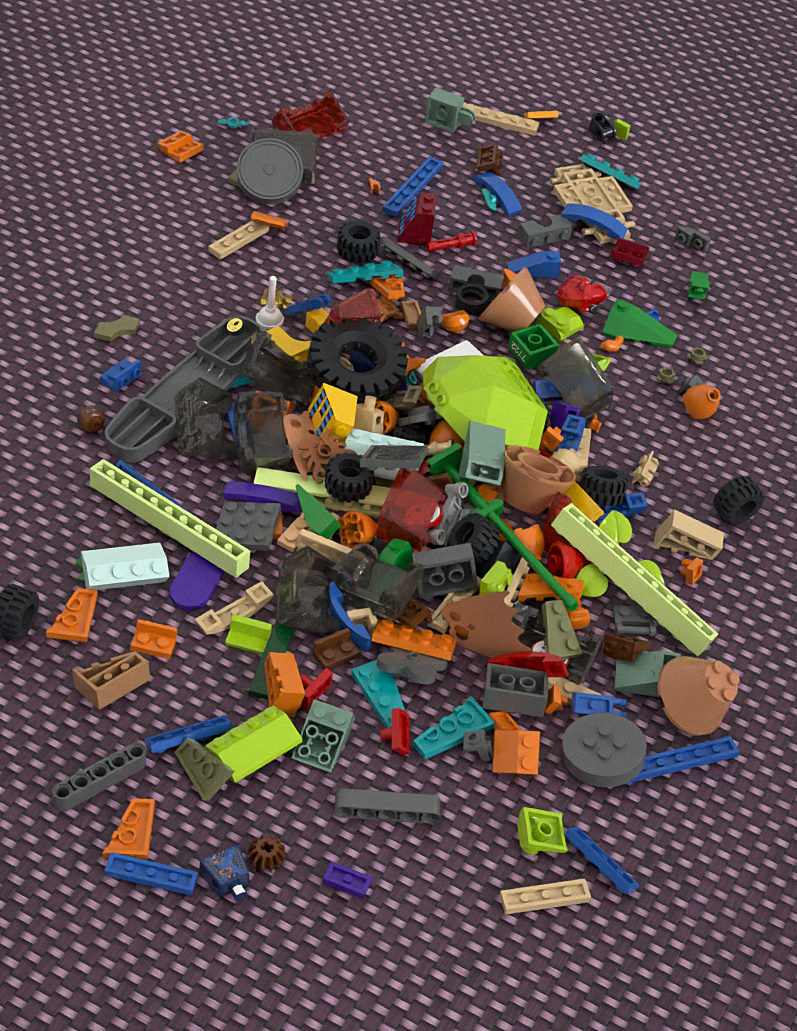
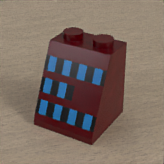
(418, 220)

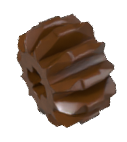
(266, 853)

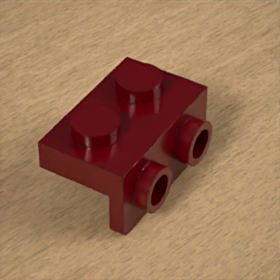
(630, 251)

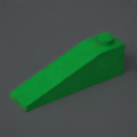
(634, 324)
(397, 554)

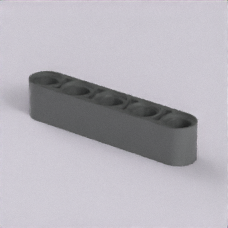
(99, 777)
(387, 806)

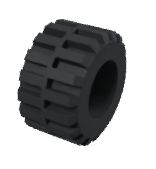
(358, 241)
(347, 479)
(604, 485)
(738, 500)
(478, 532)
(17, 611)

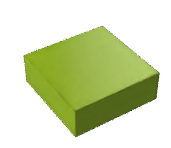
(622, 129)

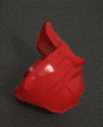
(579, 294)
(564, 561)

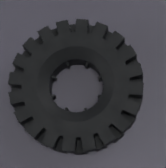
(377, 344)

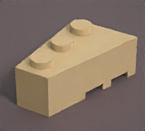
(689, 535)

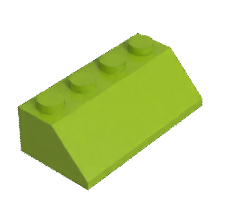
(255, 742)

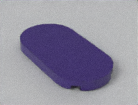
(195, 582)

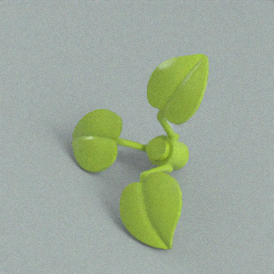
(619, 530)

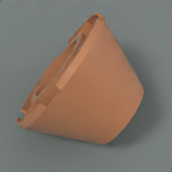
(515, 305)
(533, 479)

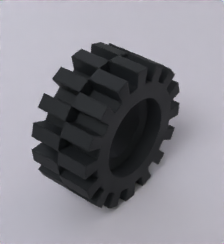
(409, 433)

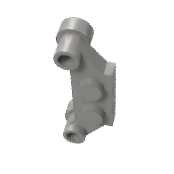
(451, 513)

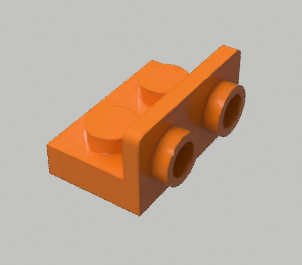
(154, 639)

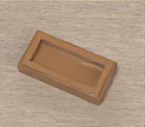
(411, 312)

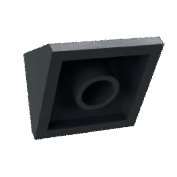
(503, 553)

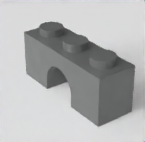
(534, 235)
(464, 275)

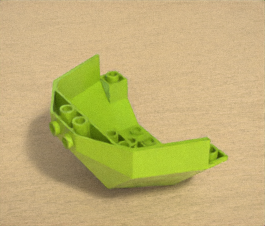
(487, 393)

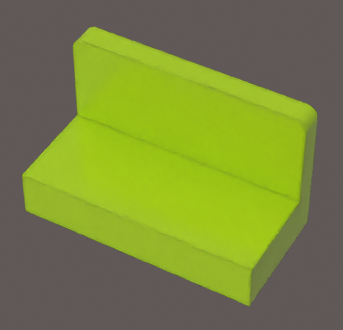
(248, 634)

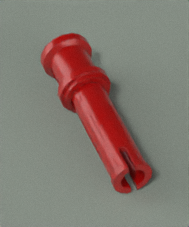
(458, 241)

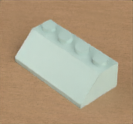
(361, 441)
(124, 566)

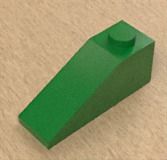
(316, 515)

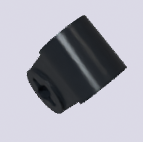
(601, 127)

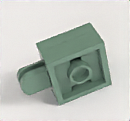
(447, 111)

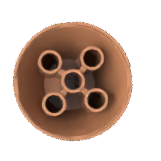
(697, 693)

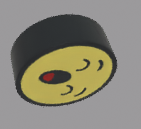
(235, 326)

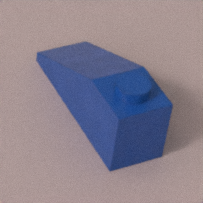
(540, 264)

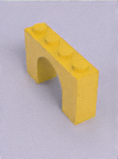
(293, 347)

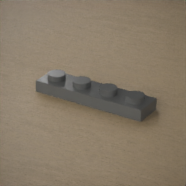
(403, 255)

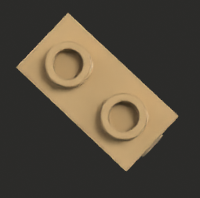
(645, 471)

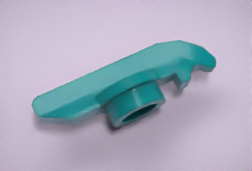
(233, 122)
(490, 199)
(410, 378)

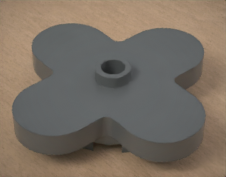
(420, 414)
(410, 664)

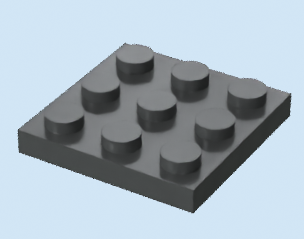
(393, 457)
(249, 523)

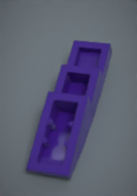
(263, 494)

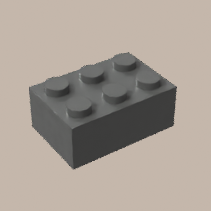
(446, 570)
(515, 690)

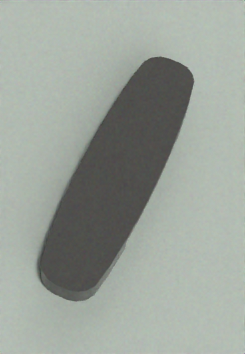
(150, 420)

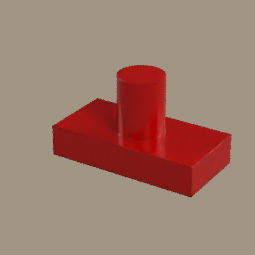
(316, 687)
(398, 732)

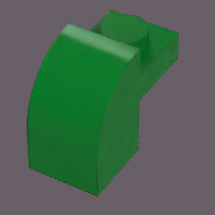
(698, 285)

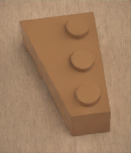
(111, 680)

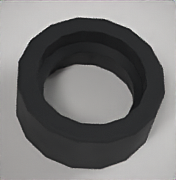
(472, 290)

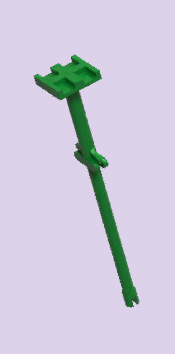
(450, 461)

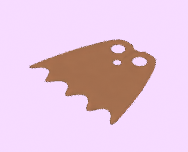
(301, 436)
(493, 624)

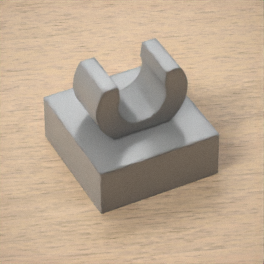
(522, 610)

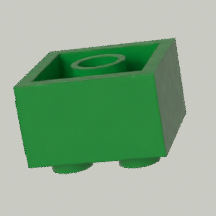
(532, 345)

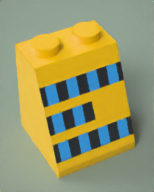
(333, 410)

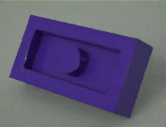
(347, 880)

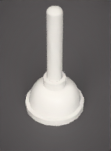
(270, 315)

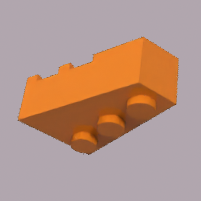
(283, 682)

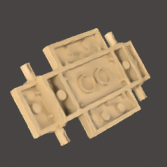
(584, 187)

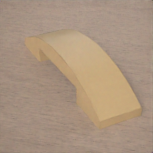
(254, 600)

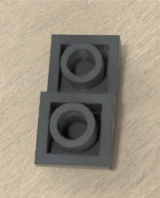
(689, 236)

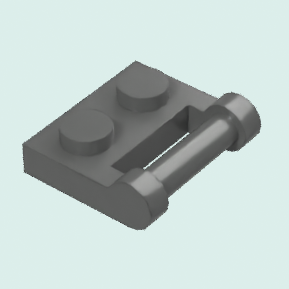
(633, 621)

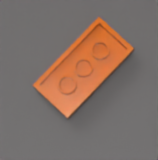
(414, 640)

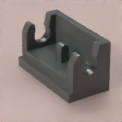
(428, 319)

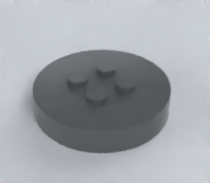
(269, 171)
(604, 749)

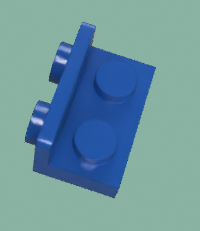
(121, 374)

